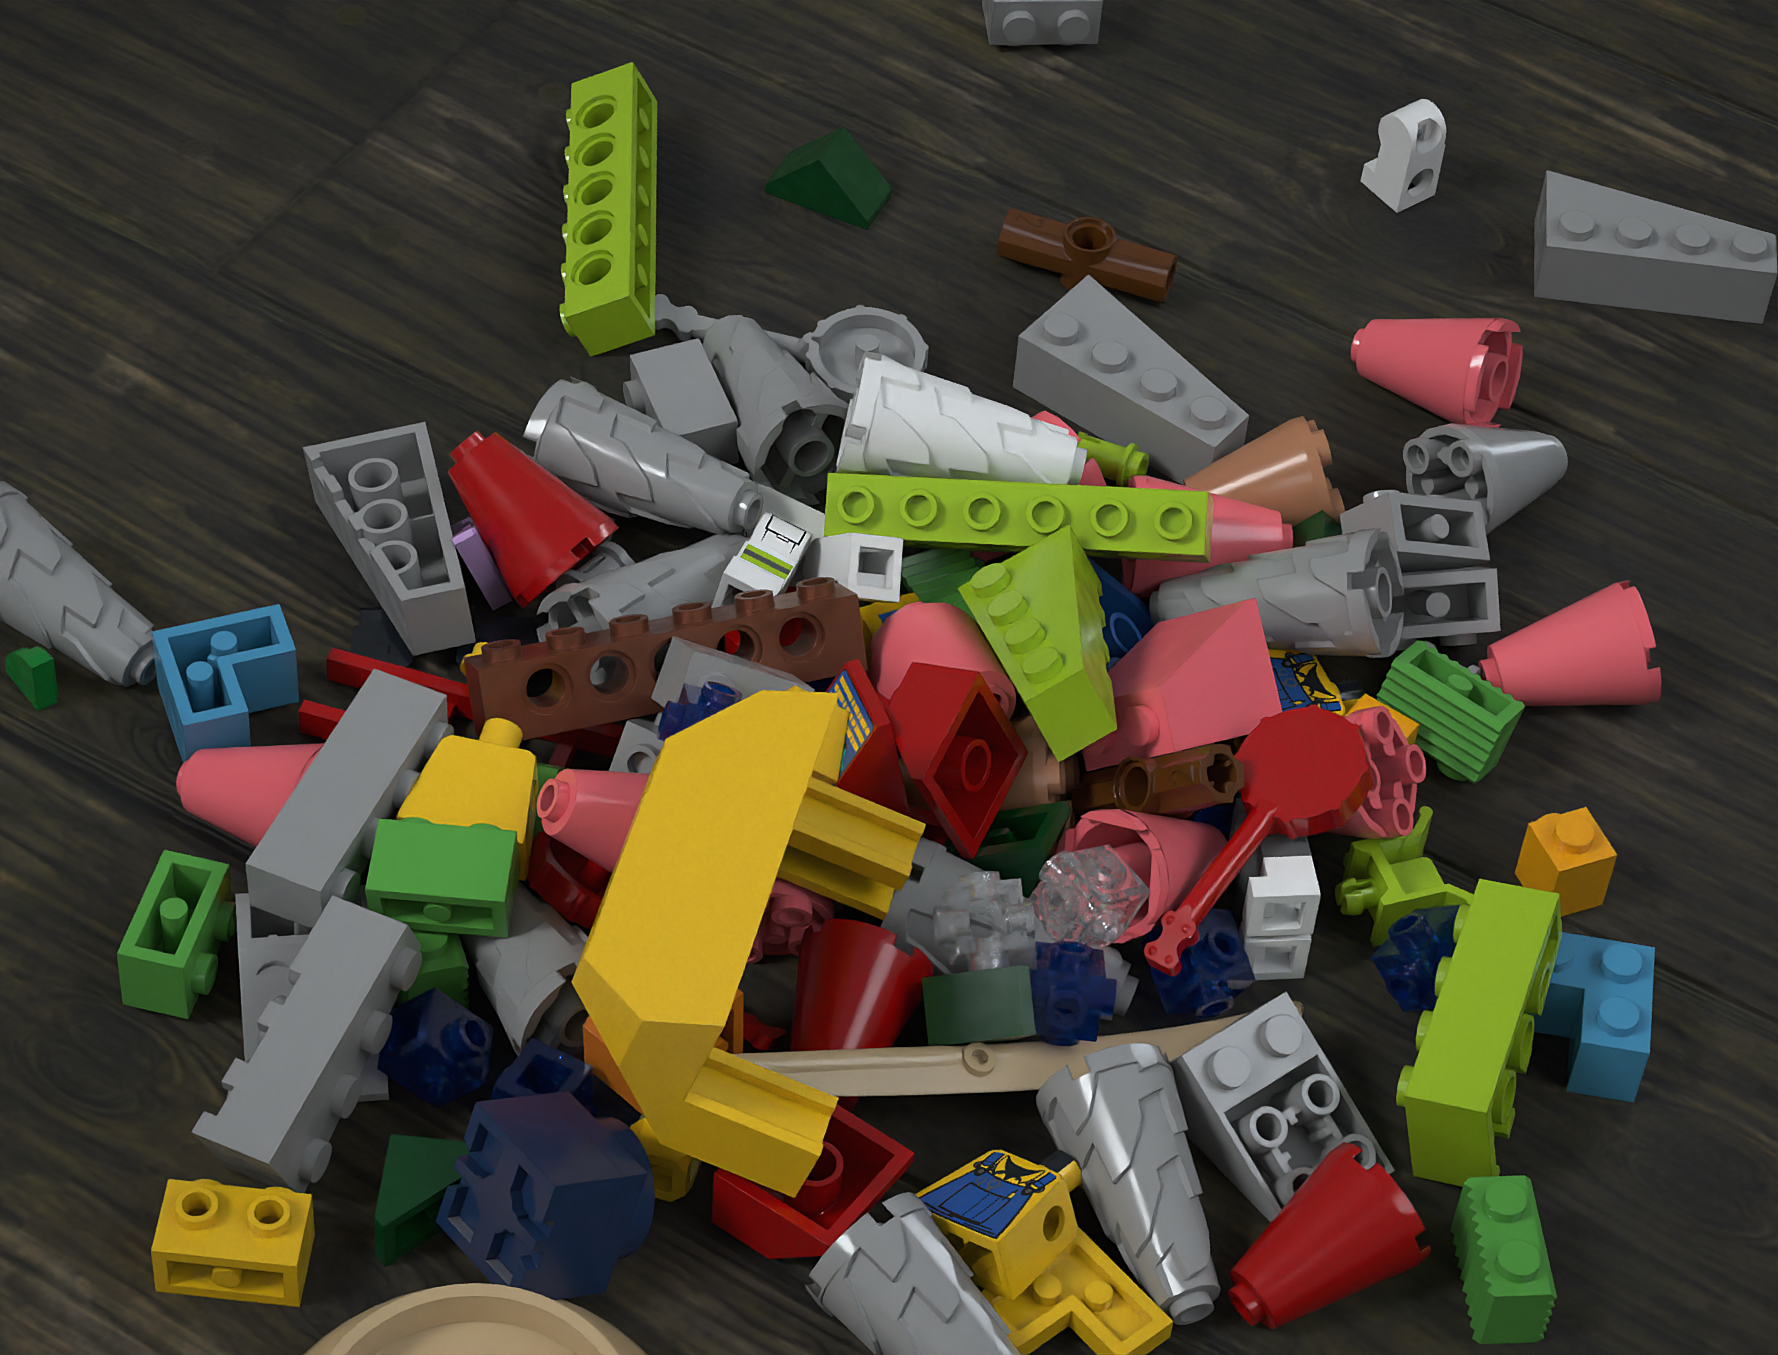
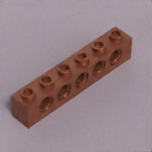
(500, 674)

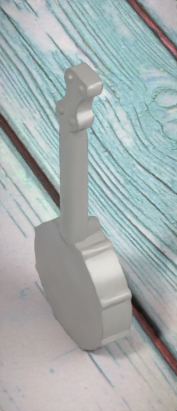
(832, 349)

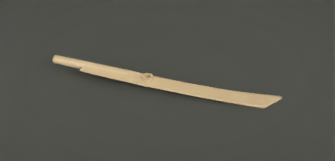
(964, 1067)

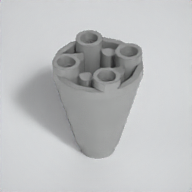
(1485, 465)

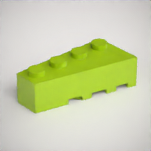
(1049, 638)
(1479, 1031)

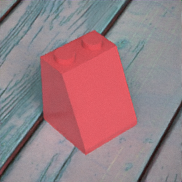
(1189, 685)

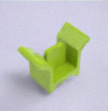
(1394, 879)

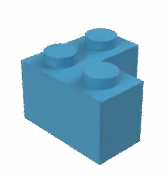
(221, 672)
(1604, 1005)

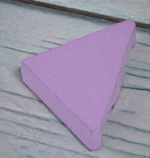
(480, 563)

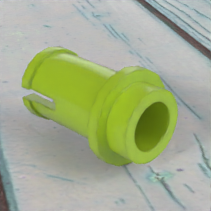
(1114, 460)

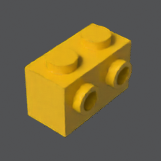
(233, 1242)

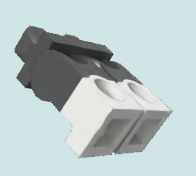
(1276, 902)

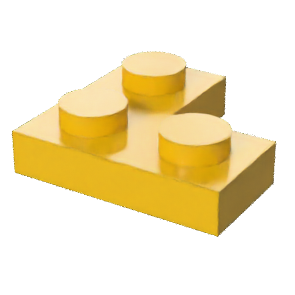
(1090, 1297)

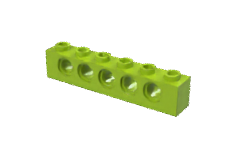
(610, 211)
(1019, 514)

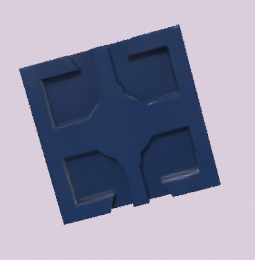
(548, 1195)

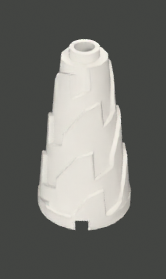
(938, 429)

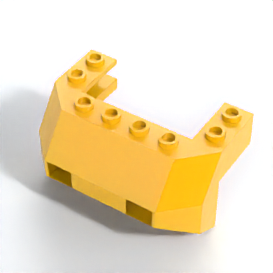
(683, 908)

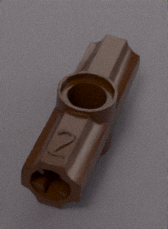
(1085, 249)
(1165, 784)

